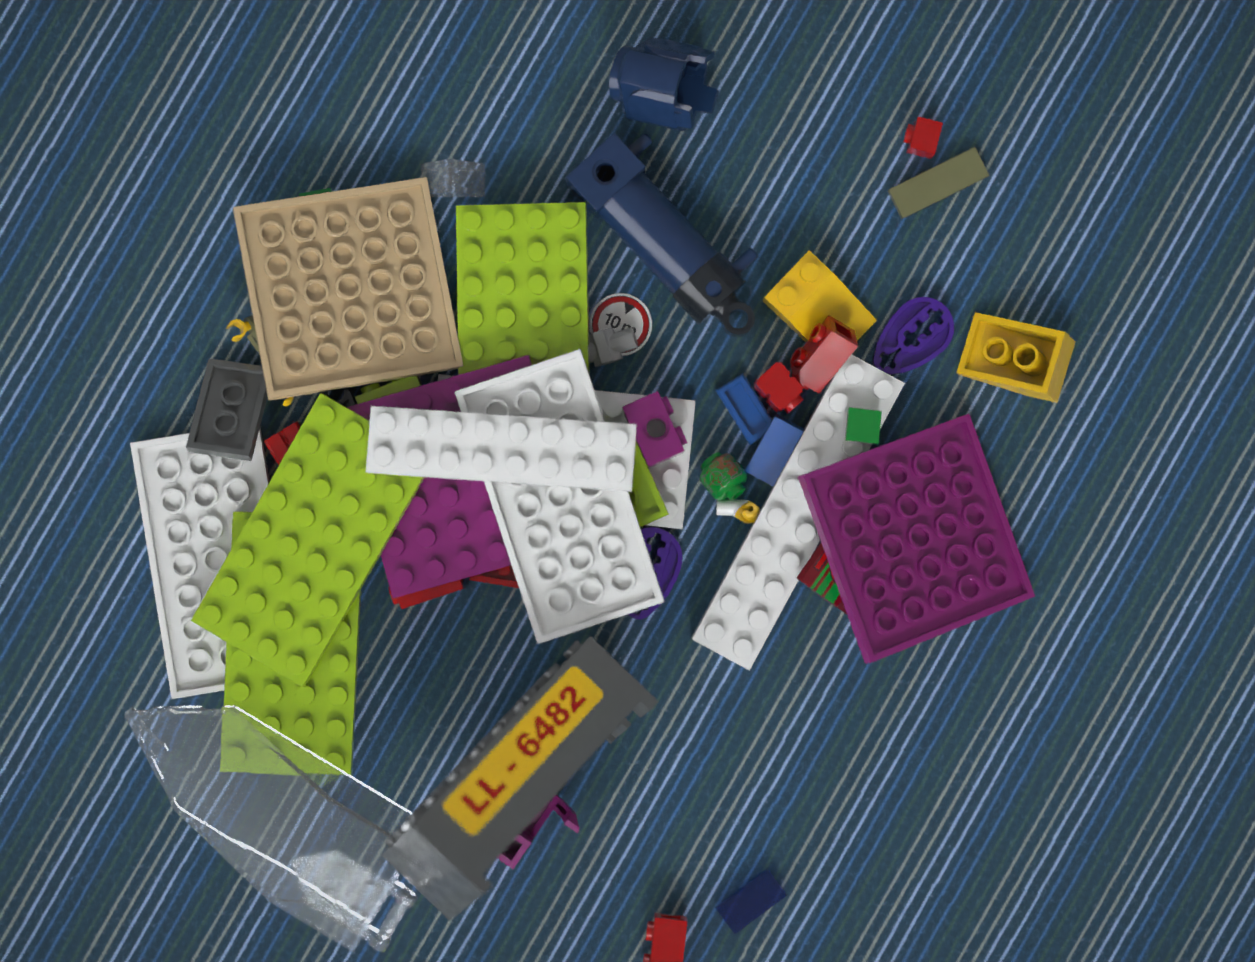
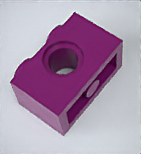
(655, 448)

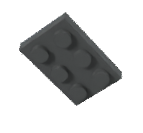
(228, 410)

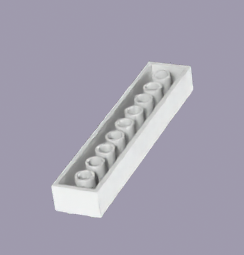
(784, 530)

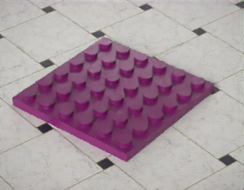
(450, 522)
(916, 537)

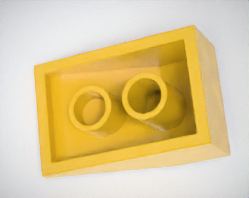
(813, 293)
(1016, 356)

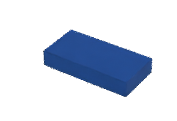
(745, 408)
(774, 450)

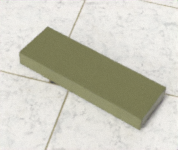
(938, 183)

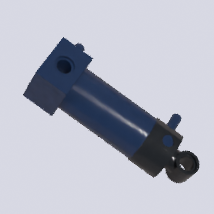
(661, 234)

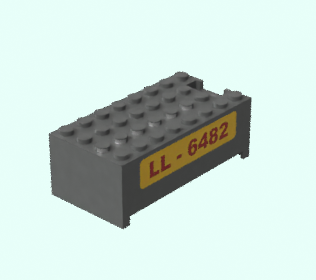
(513, 775)

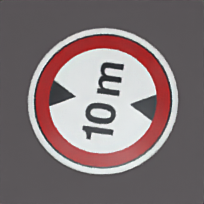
(620, 313)

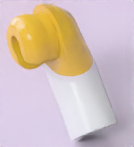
(741, 509)

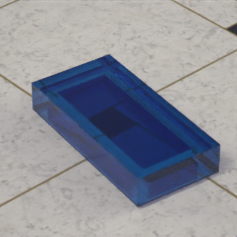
(750, 901)

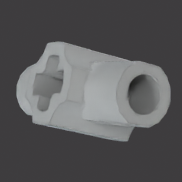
(607, 345)

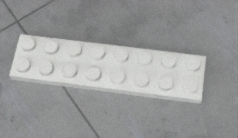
(501, 448)

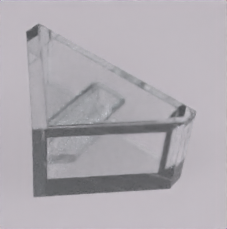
(454, 178)

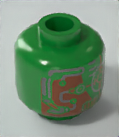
(723, 476)

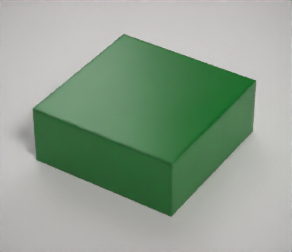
(863, 425)

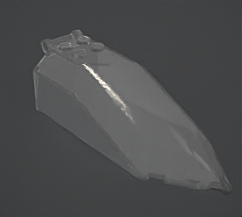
(280, 817)

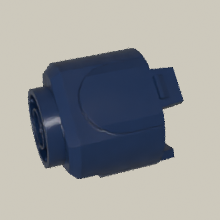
(662, 83)

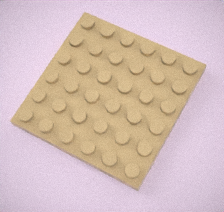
(347, 288)

